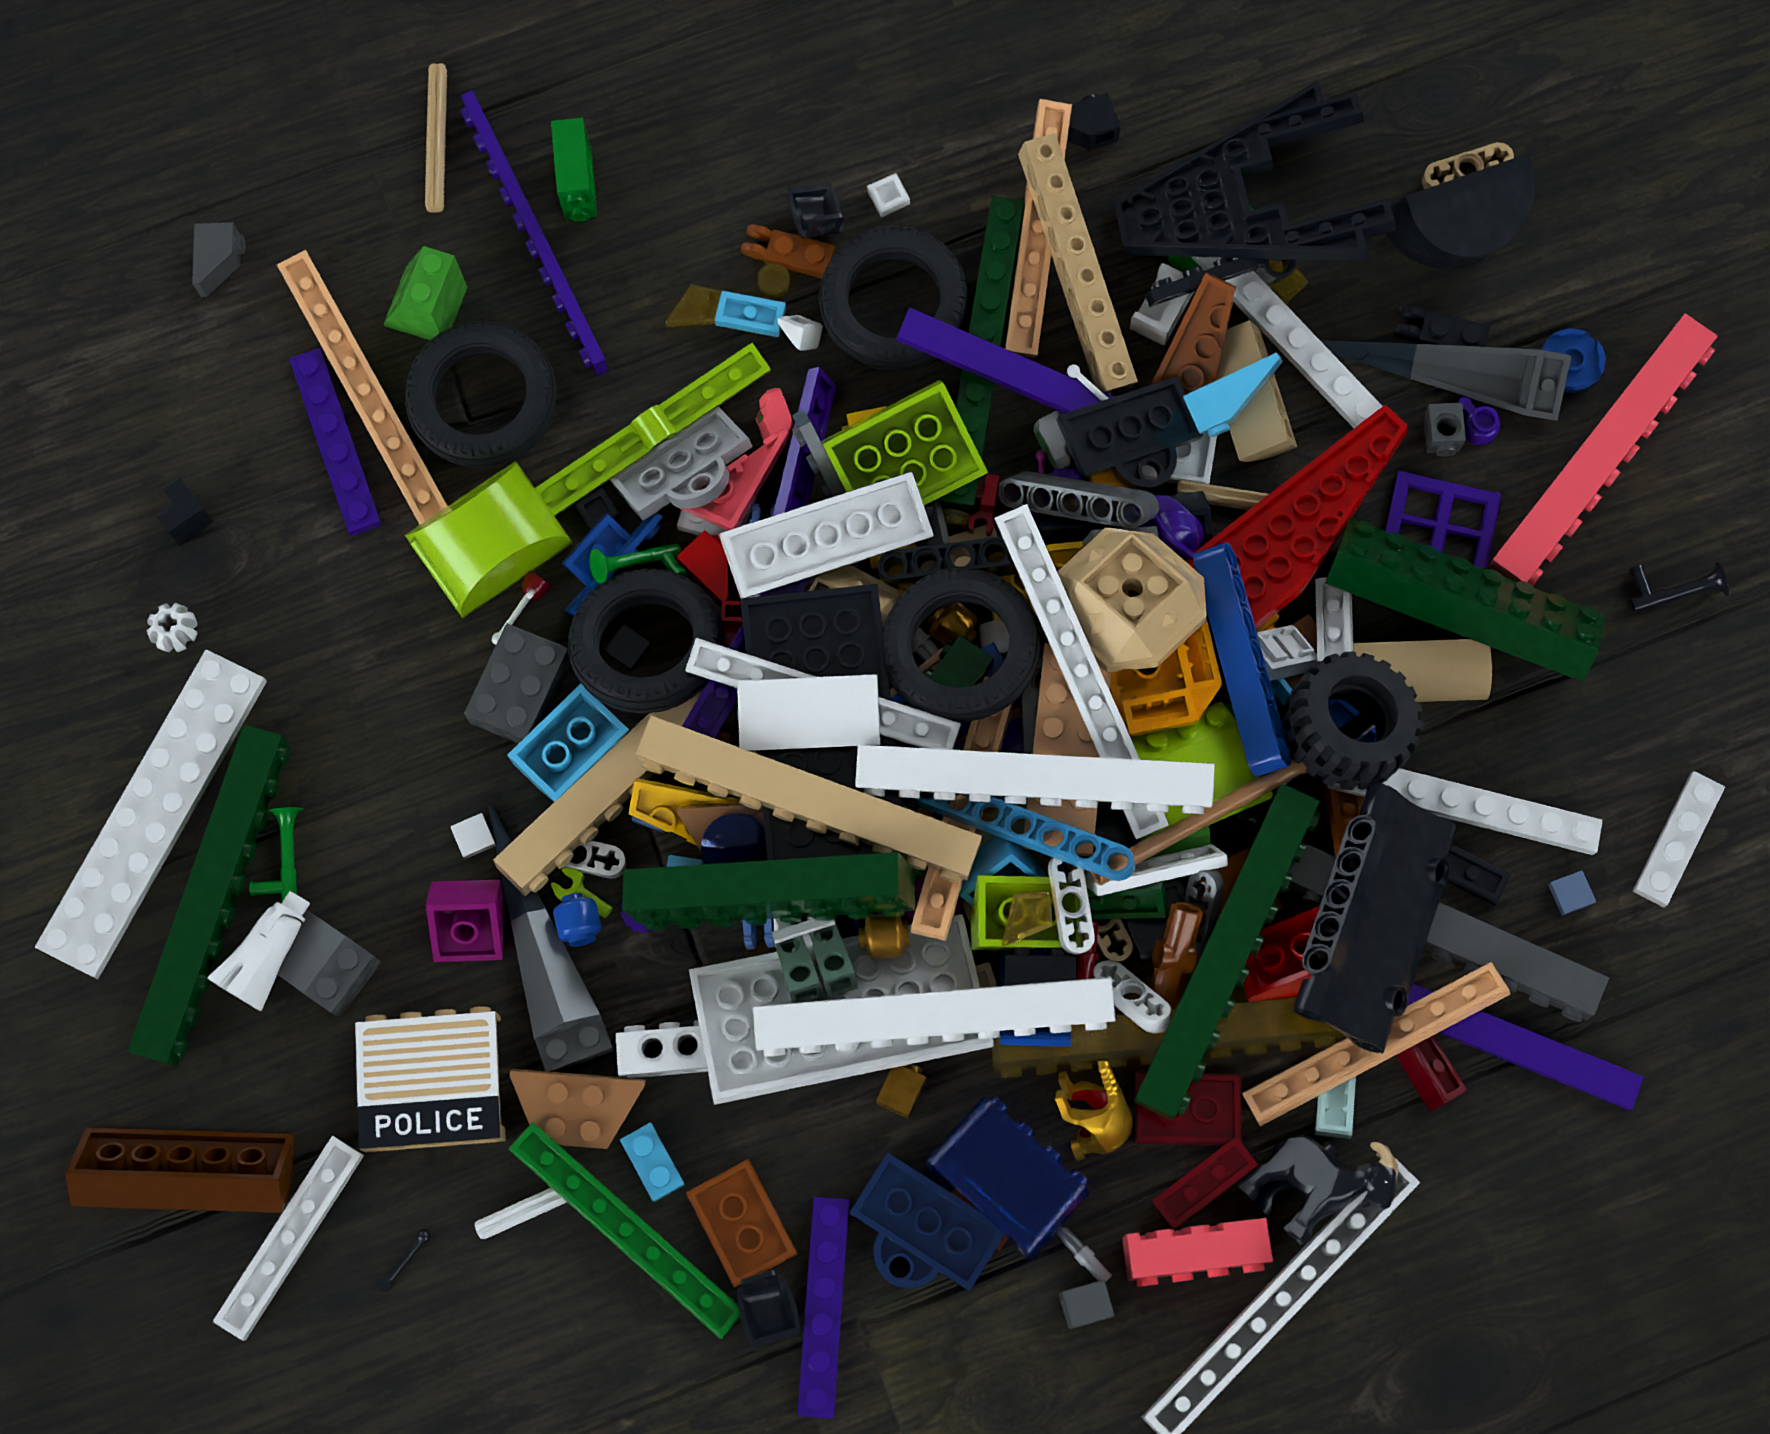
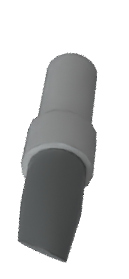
(1084, 1255)

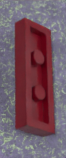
(1204, 1182)

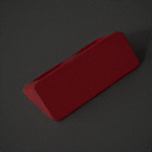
(1431, 1073)

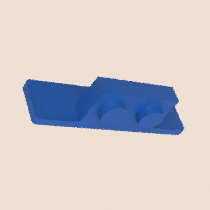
(611, 541)

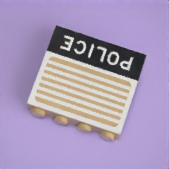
(428, 1080)

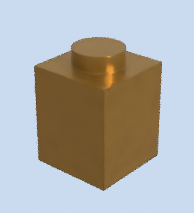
(902, 1089)

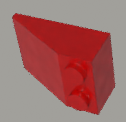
(1278, 964)

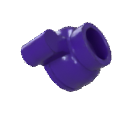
(1480, 423)

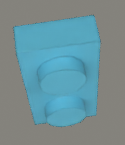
(749, 313)
(652, 1162)

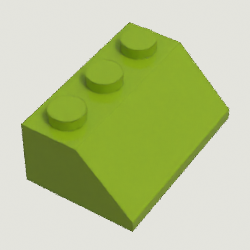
(992, 906)

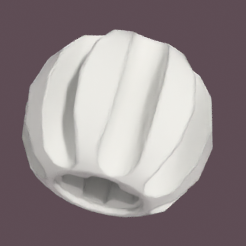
(166, 620)

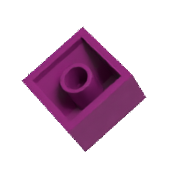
(466, 920)

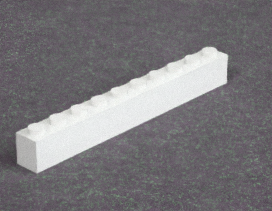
(1035, 776)
(933, 1014)
(1270, 1311)

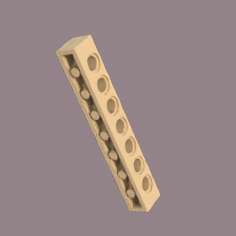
(1077, 265)

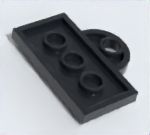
(1131, 433)

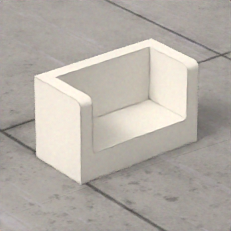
(1160, 319)

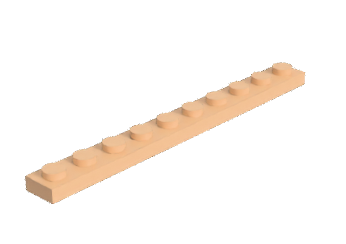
(362, 386)

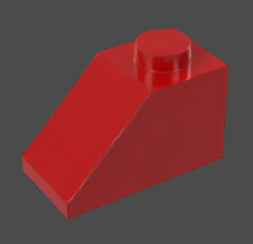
(708, 566)

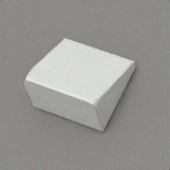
(801, 331)

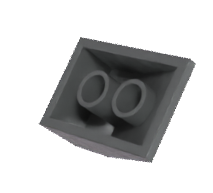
(327, 965)

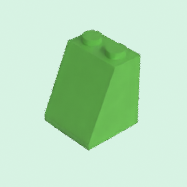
(427, 295)

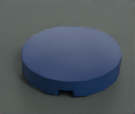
(1586, 360)

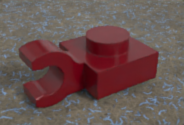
(987, 498)

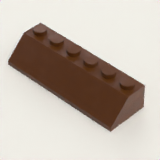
(181, 1170)

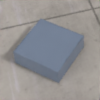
(1572, 893)

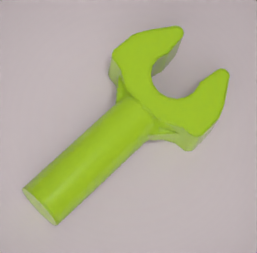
(603, 908)

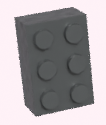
(518, 684)

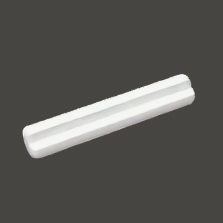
(518, 1213)

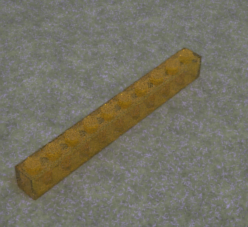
(1248, 1027)

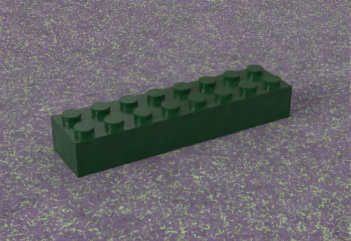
(1467, 599)
(769, 891)

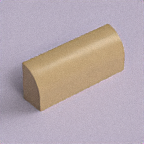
(1263, 425)
(1438, 667)

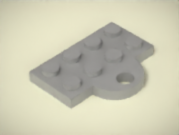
(683, 465)

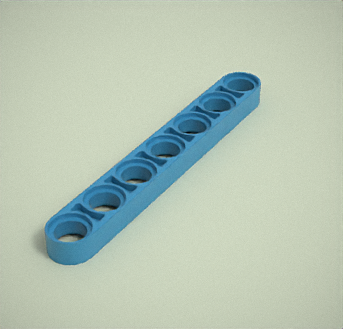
(1035, 836)

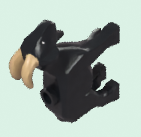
(1321, 1180)

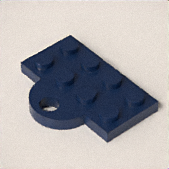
(924, 1227)

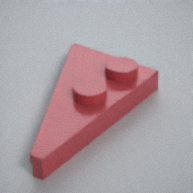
(745, 481)

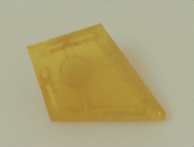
(696, 307)
(1027, 915)

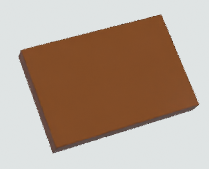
(741, 1223)

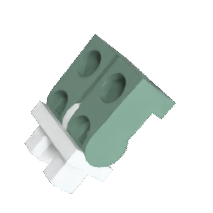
(810, 943)

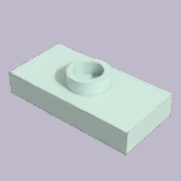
(1336, 1111)

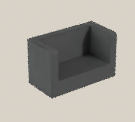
(1086, 1304)

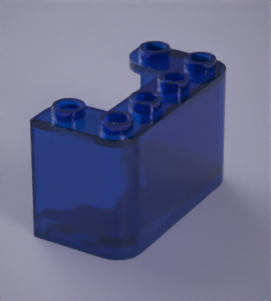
(1009, 1175)

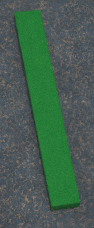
(626, 1230)

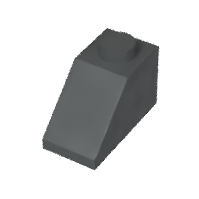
(215, 255)

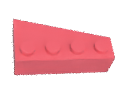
(1197, 1250)

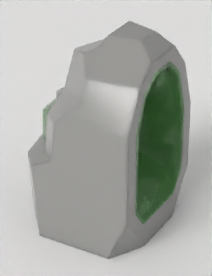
(1052, 441)

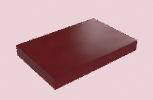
(1209, 1119)

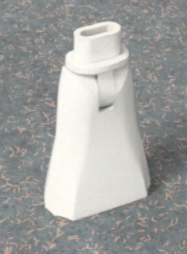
(256, 961)

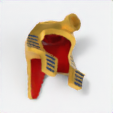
(1104, 1126)

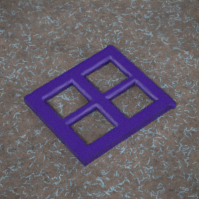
(1440, 525)

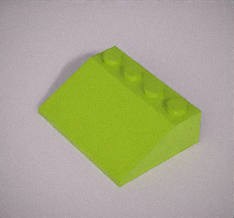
(913, 436)
(1210, 741)

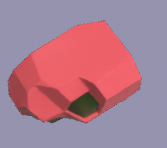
(773, 414)

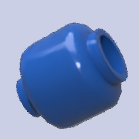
(577, 920)

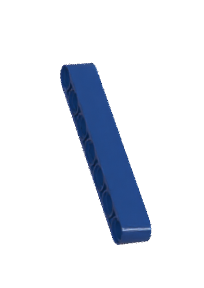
(1242, 660)

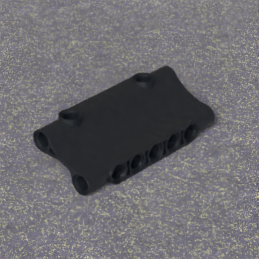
(1382, 921)

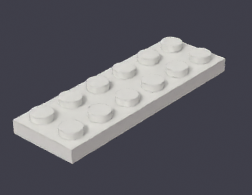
(826, 535)

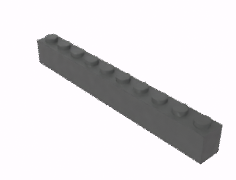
(1475, 943)

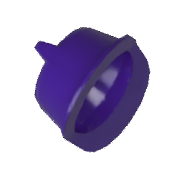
(1177, 527)

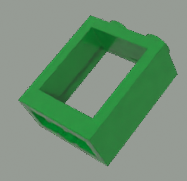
(574, 169)

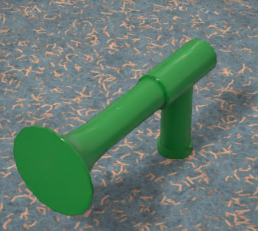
(602, 565)
(286, 819)

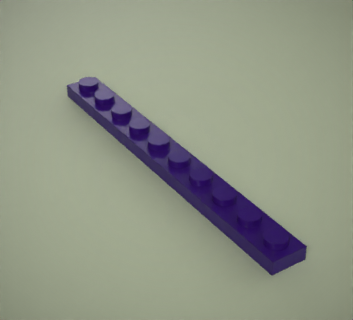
(537, 245)

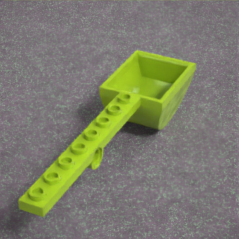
(511, 527)

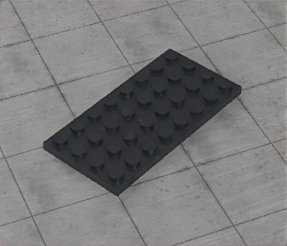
(824, 637)

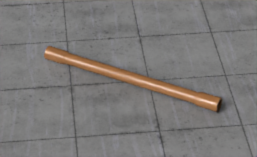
(1198, 821)

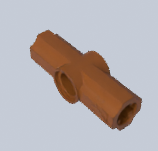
(1176, 952)

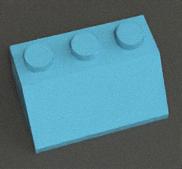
(567, 743)

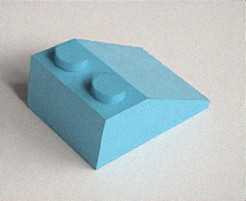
(1226, 398)

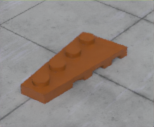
(1200, 337)

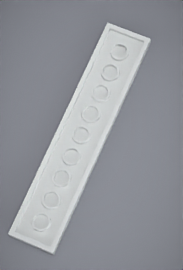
(151, 814)

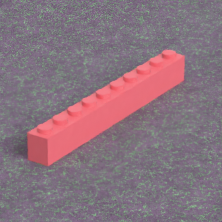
(1603, 451)

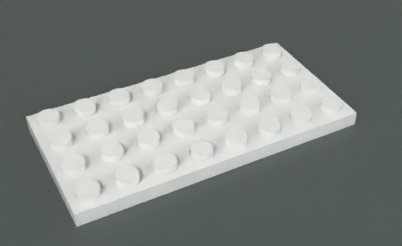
(730, 989)

